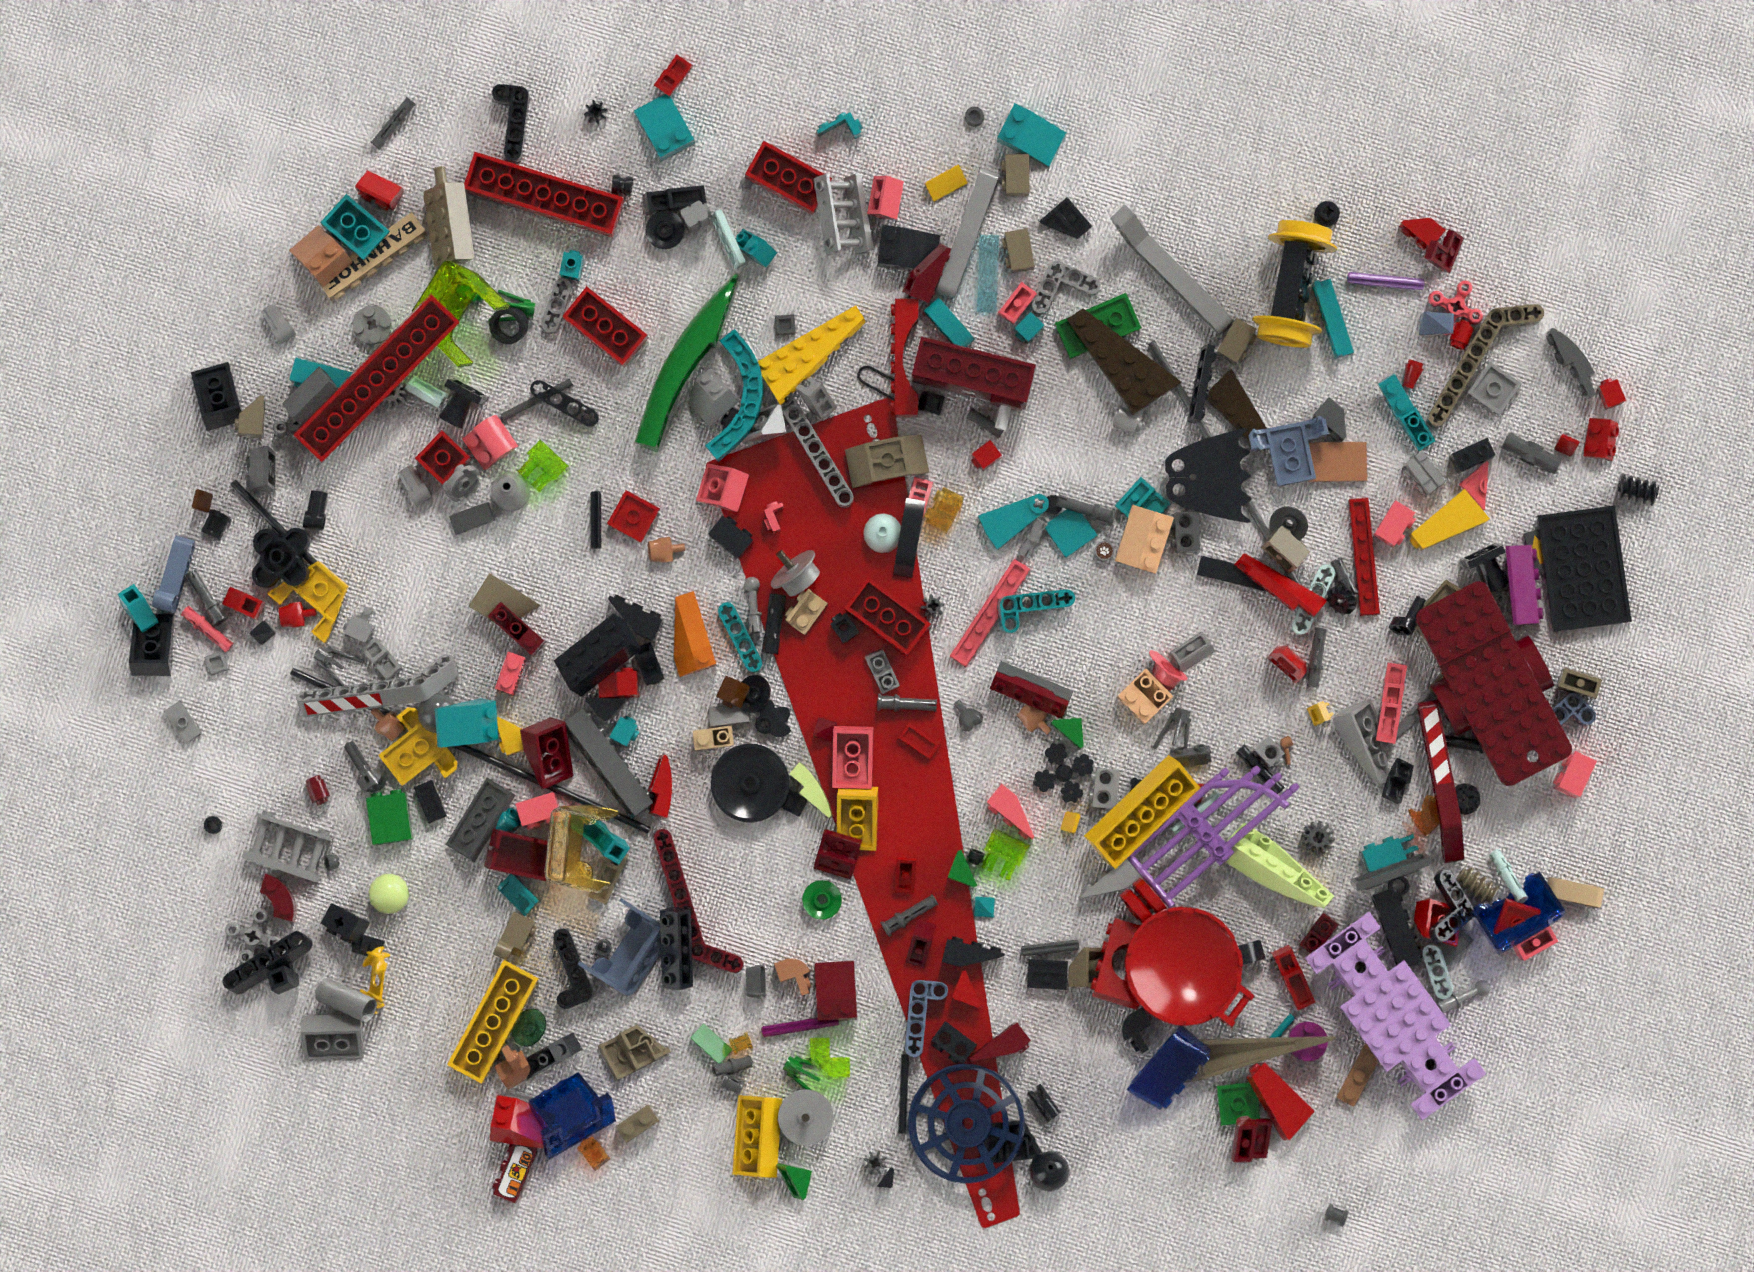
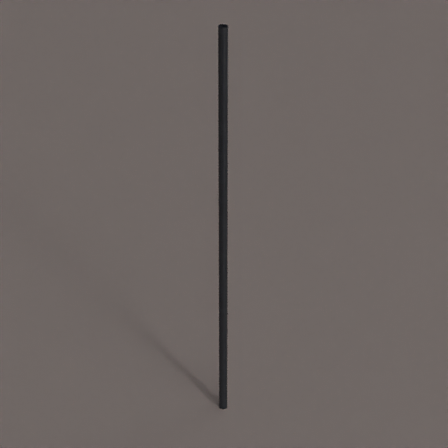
(497, 762)

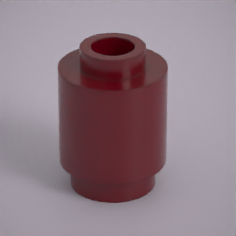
(317, 790)

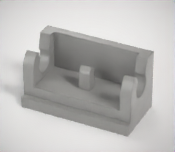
(816, 399)

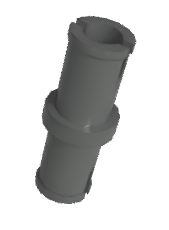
(984, 422)
(1343, 575)
(732, 1066)

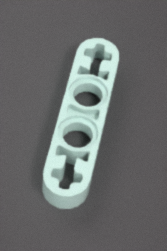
(1319, 575)

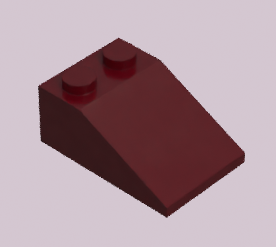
(548, 751)
(836, 991)
(1008, 1042)

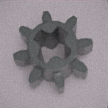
(935, 601)
(872, 1158)

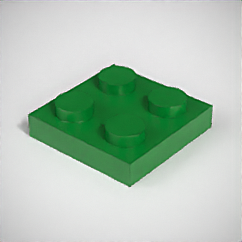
(1237, 1101)

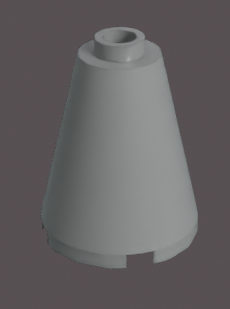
(513, 498)

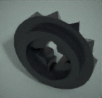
(1342, 592)
(1473, 803)

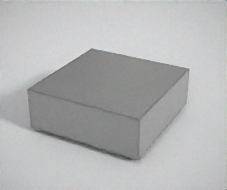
(217, 663)

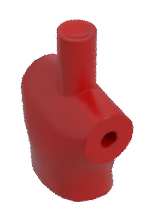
(294, 615)

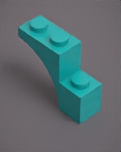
(605, 841)

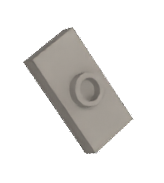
(182, 722)

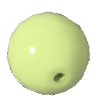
(388, 893)

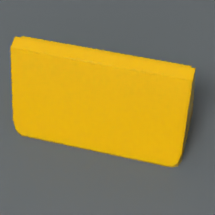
(946, 183)

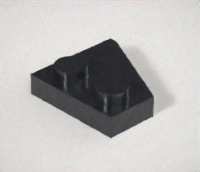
(1067, 220)

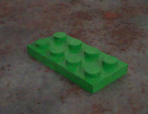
(1114, 313)

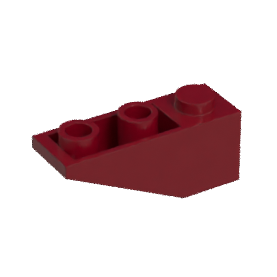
(925, 276)
(516, 629)

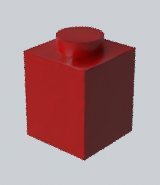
(1611, 393)
(985, 456)

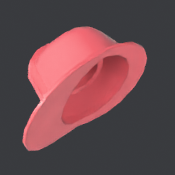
(1165, 672)

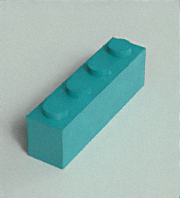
(303, 369)

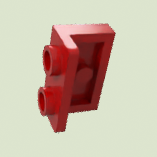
(1601, 439)

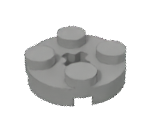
(361, 326)
(461, 483)

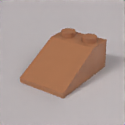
(321, 255)

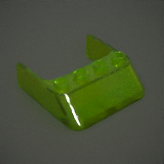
(455, 289)

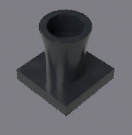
(460, 402)
(1487, 566)

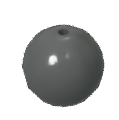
(426, 710)

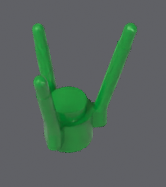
(525, 305)
(793, 1067)

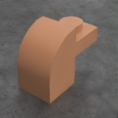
(794, 968)
(513, 1069)

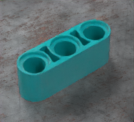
(948, 324)

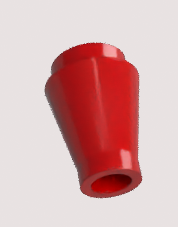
(1412, 373)

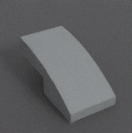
(381, 659)

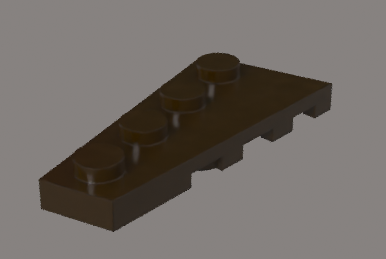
(1234, 405)

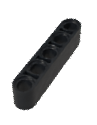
(258, 963)

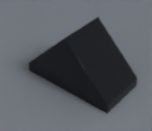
(606, 707)

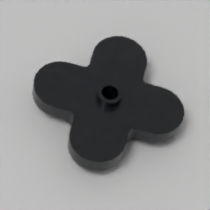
(272, 566)

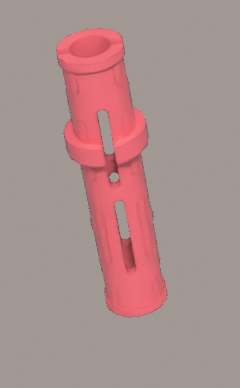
(199, 622)

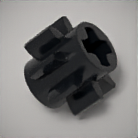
(600, 112)

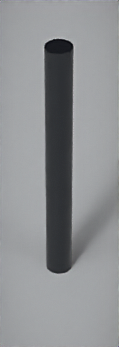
(903, 1093)

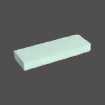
(728, 239)

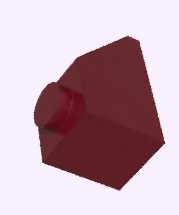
(920, 943)

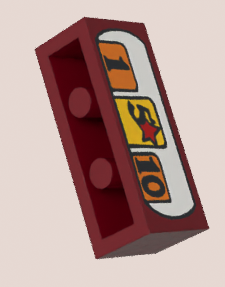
(514, 1172)

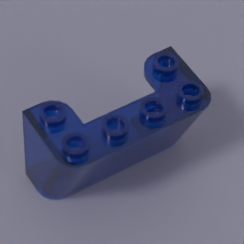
(1539, 896)

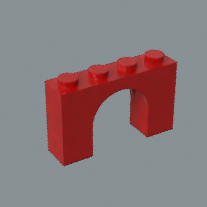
(1108, 984)

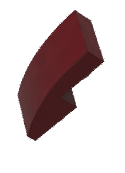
(1319, 933)

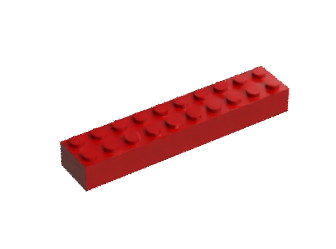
(376, 377)

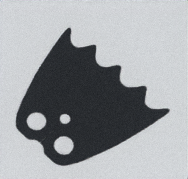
(1217, 474)

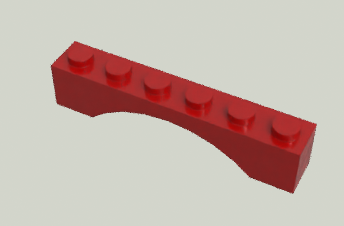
(905, 319)

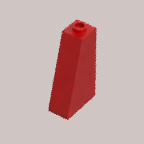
(1279, 1100)

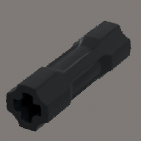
(773, 625)

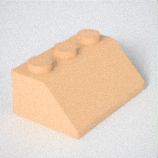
(1144, 539)

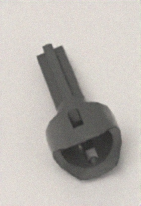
(369, 777)

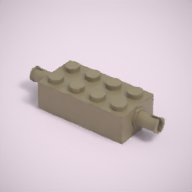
(448, 220)

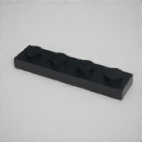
(1200, 390)

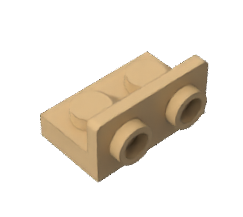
(805, 612)

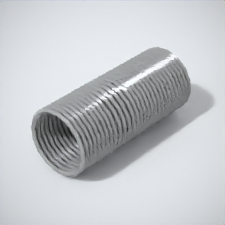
(345, 999)

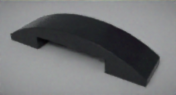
(909, 537)

